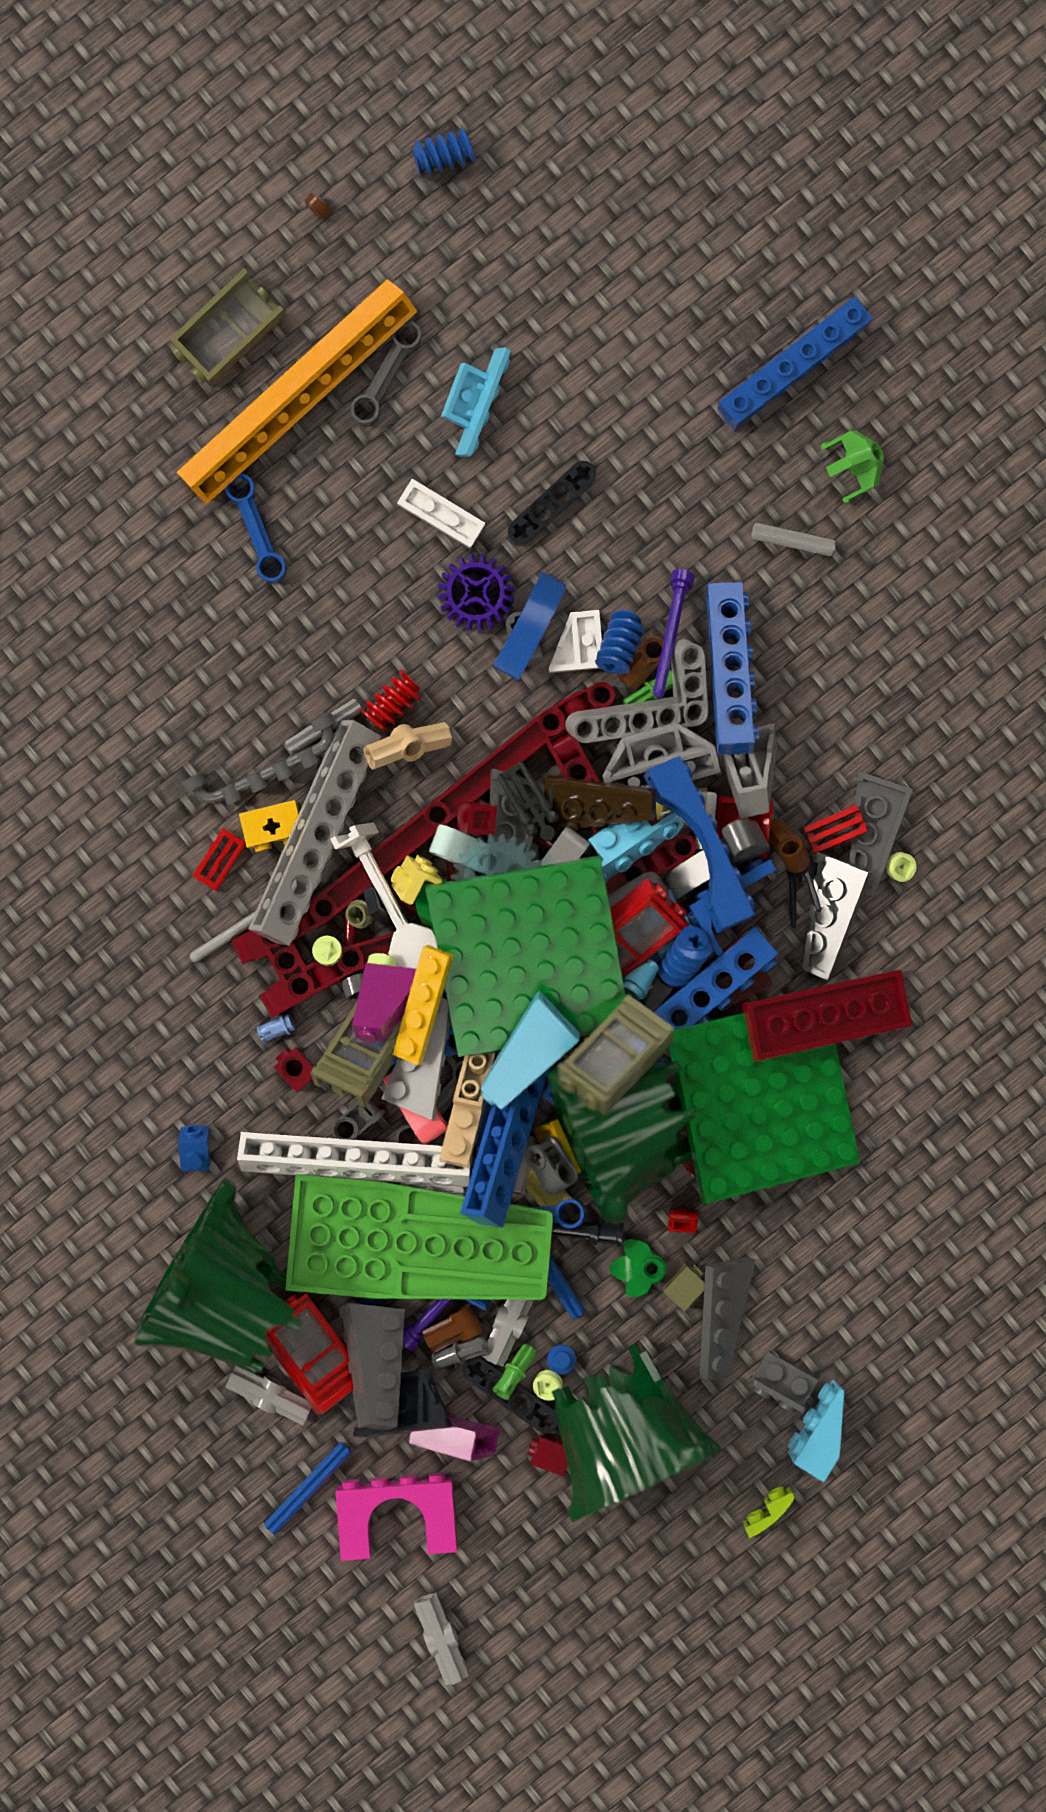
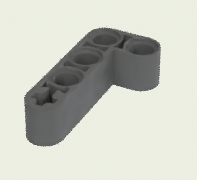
(744, 843)

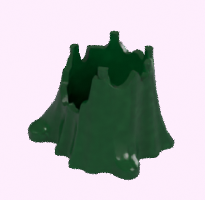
(628, 1145)
(218, 1291)
(625, 1435)

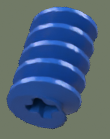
(443, 152)
(619, 642)
(685, 956)

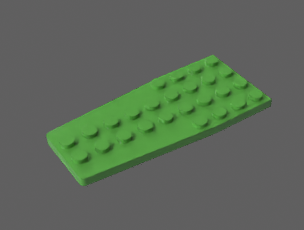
(411, 1244)

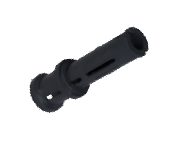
(593, 1231)

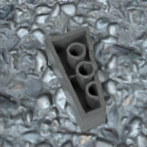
(375, 1360)

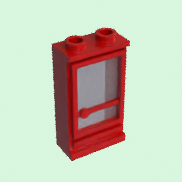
(645, 923)
(312, 1355)

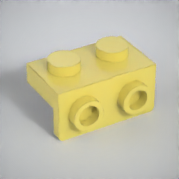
(411, 875)

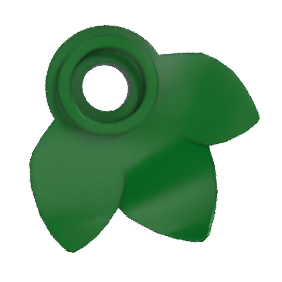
(633, 1267)

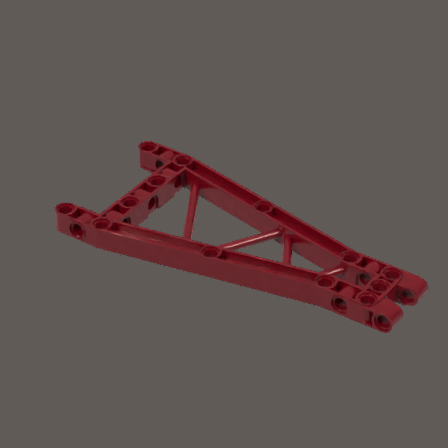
(418, 832)

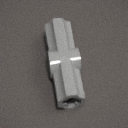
(506, 1329)
(269, 1394)
(441, 1638)

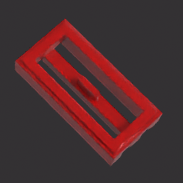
(832, 819)
(232, 839)

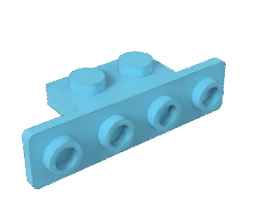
(472, 398)
(625, 843)

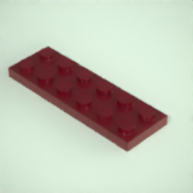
(826, 1014)

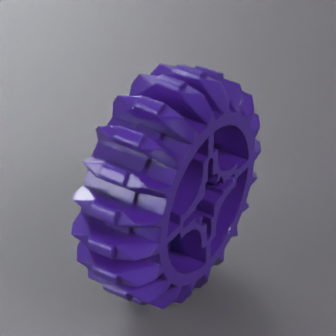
(485, 583)

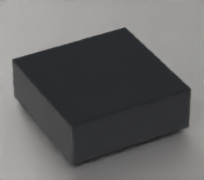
(375, 905)

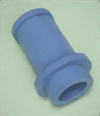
(276, 1028)

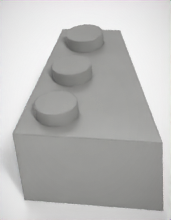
(752, 774)

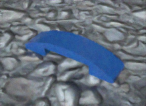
(530, 626)

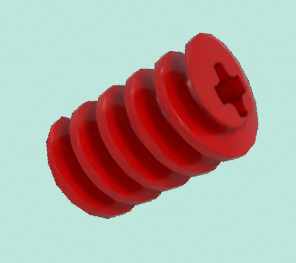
(392, 702)

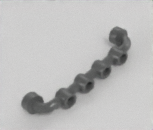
(281, 768)

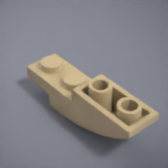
(467, 1110)

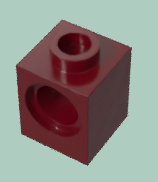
(476, 818)
(296, 1082)
(548, 1454)

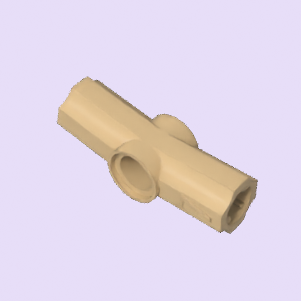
(407, 744)

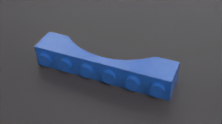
(675, 790)

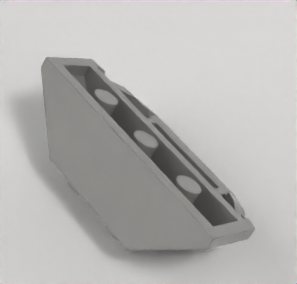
(650, 748)

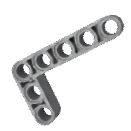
(652, 709)

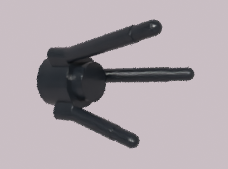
(804, 876)

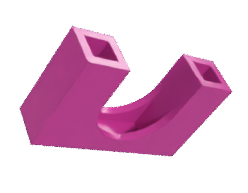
(431, 1495)

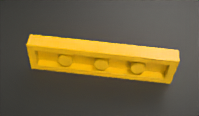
(422, 1004)

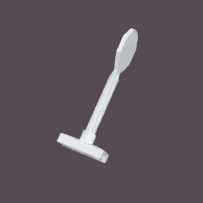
(408, 938)

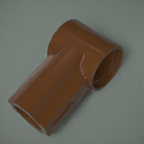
(641, 666)
(788, 846)
(460, 1325)

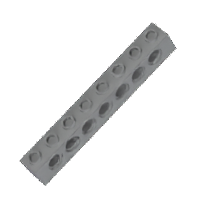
(302, 838)

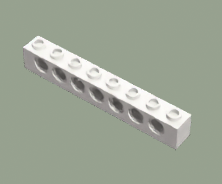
(349, 1159)

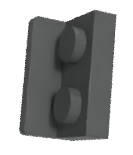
(783, 1381)

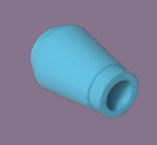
(640, 979)

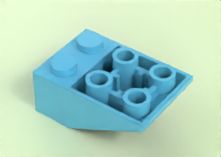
(819, 1441)

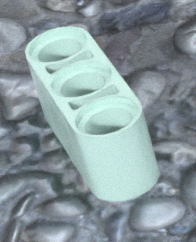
(451, 842)

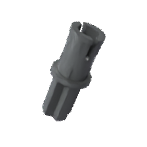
(459, 1353)

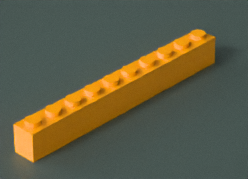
(297, 391)

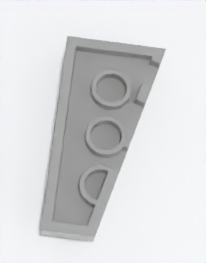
(418, 1085)

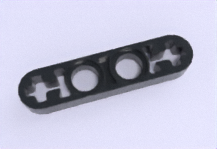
(554, 506)
(519, 1389)

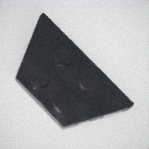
(418, 1407)

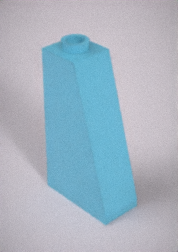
(530, 1050)

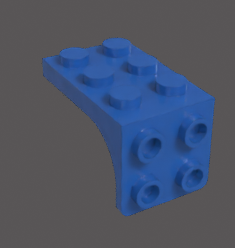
(698, 914)

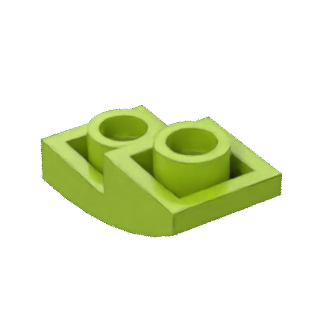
(777, 1503)

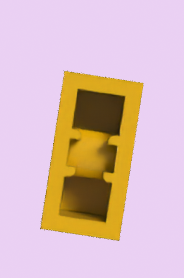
(256, 821)

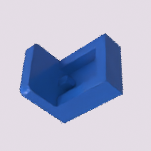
(194, 1148)

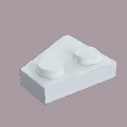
(578, 643)

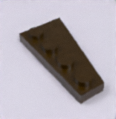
(597, 803)

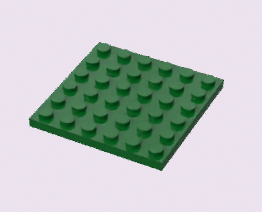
(524, 936)
(761, 1117)

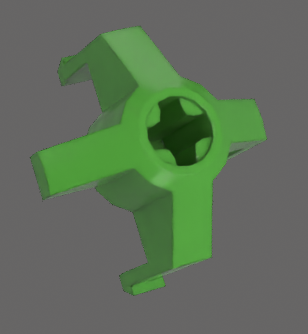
(862, 458)

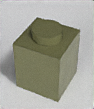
(685, 1286)

